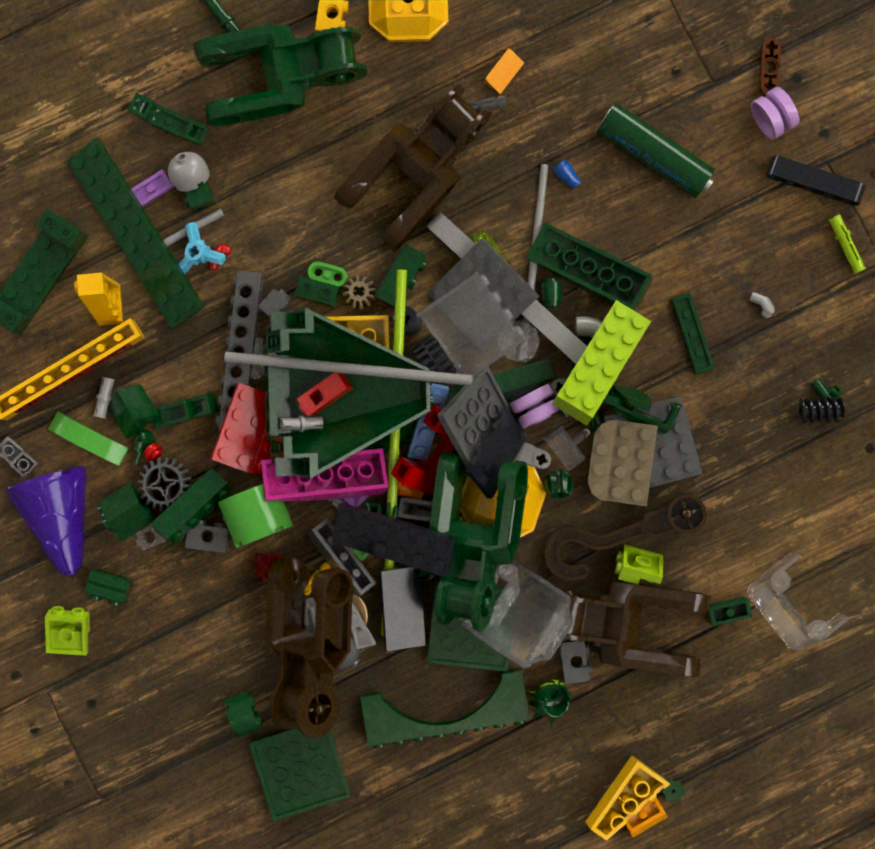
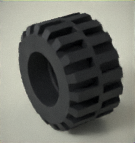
(432, 355)

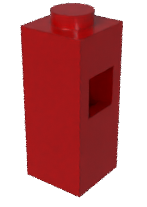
(324, 394)

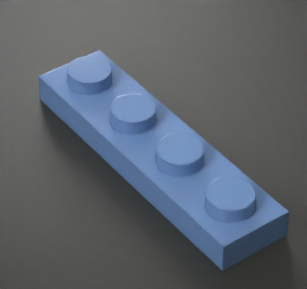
(422, 434)

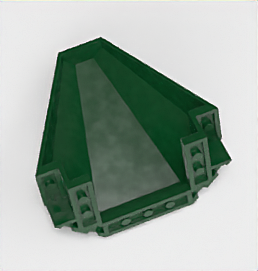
(352, 422)

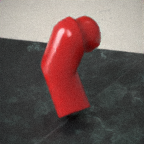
(222, 248)

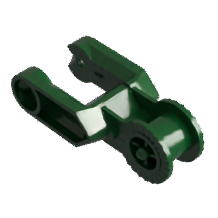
(288, 65)
(479, 548)

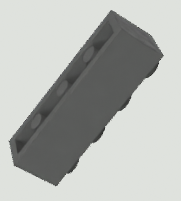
(340, 557)

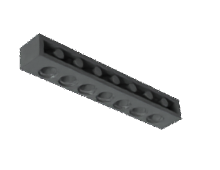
(240, 282)

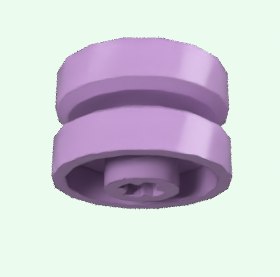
(775, 113)
(536, 407)

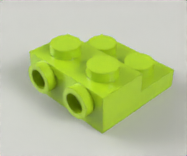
(639, 563)
(67, 631)

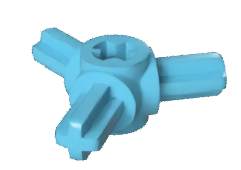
(205, 252)

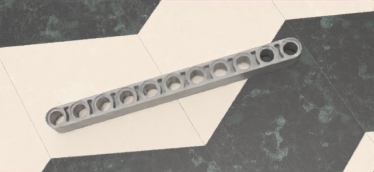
(535, 313)

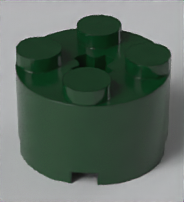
(241, 714)

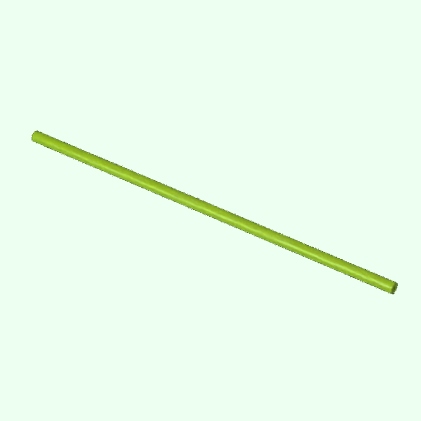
(394, 441)

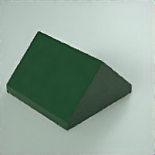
(132, 409)

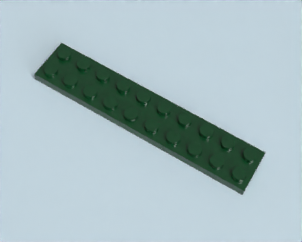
(135, 233)

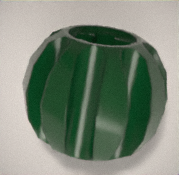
(558, 484)

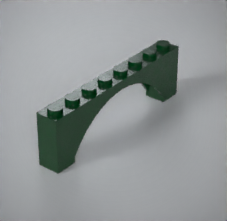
(388, 724)

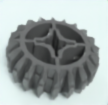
(147, 487)

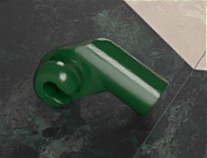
(824, 391)

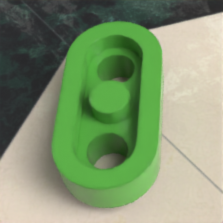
(328, 273)

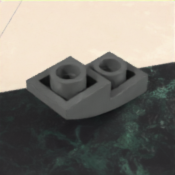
(17, 456)

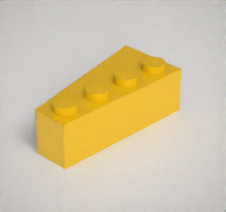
(100, 297)
(370, 326)
(625, 797)

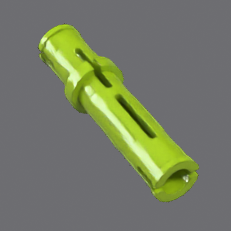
(847, 244)

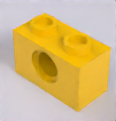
(328, 6)

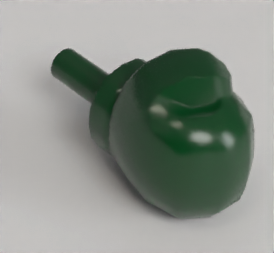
(141, 441)

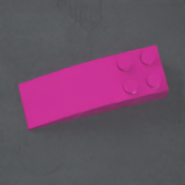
(353, 477)

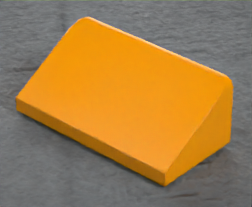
(504, 71)
(649, 816)

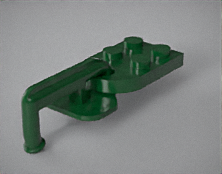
(639, 400)

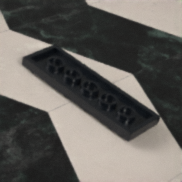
(394, 539)

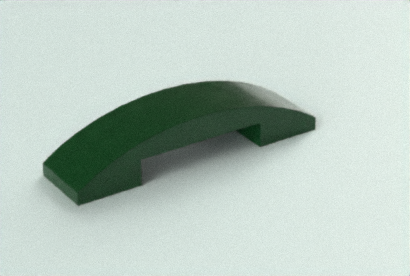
(168, 120)

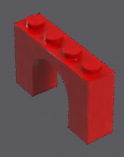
(423, 474)

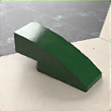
(186, 410)

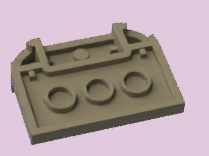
(622, 461)

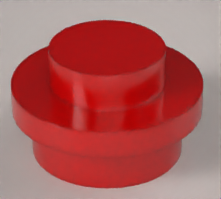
(152, 452)

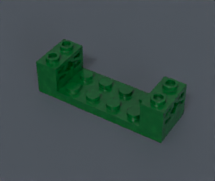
(39, 271)

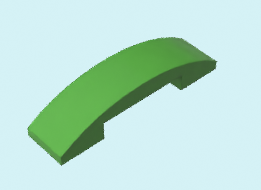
(88, 438)

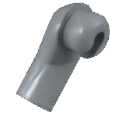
(764, 302)

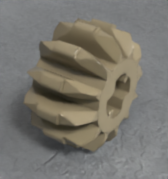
(360, 285)

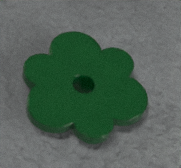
(676, 795)

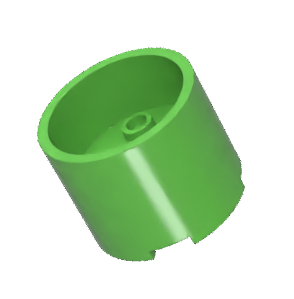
(252, 517)

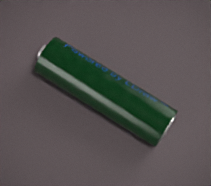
(656, 150)

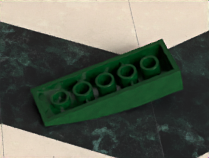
(589, 267)

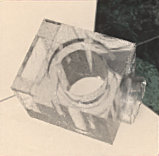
(142, 542)

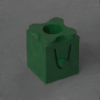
(125, 512)

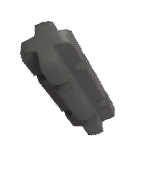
(489, 103)

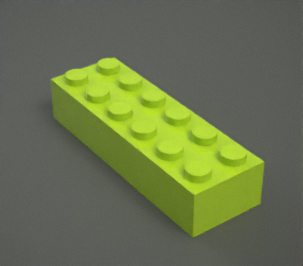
(601, 363)

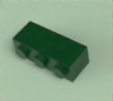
(409, 260)

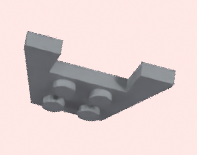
(360, 631)

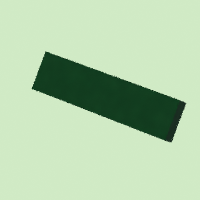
(692, 333)

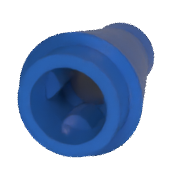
(566, 173)

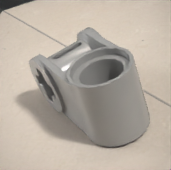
(529, 453)

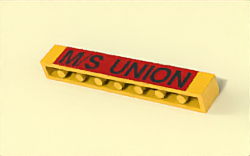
(69, 369)

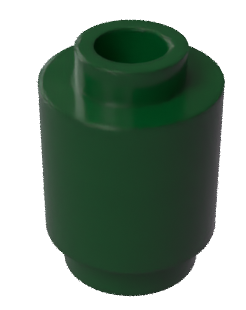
(551, 293)

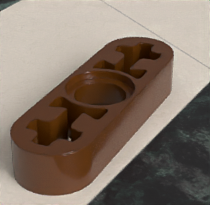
(765, 52)

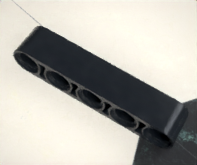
(815, 180)

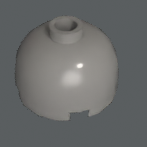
(187, 171)

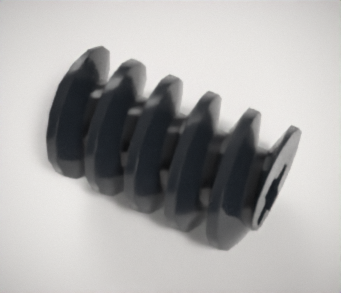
(414, 324)
(821, 408)

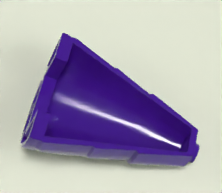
(55, 515)

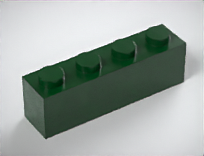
(191, 507)

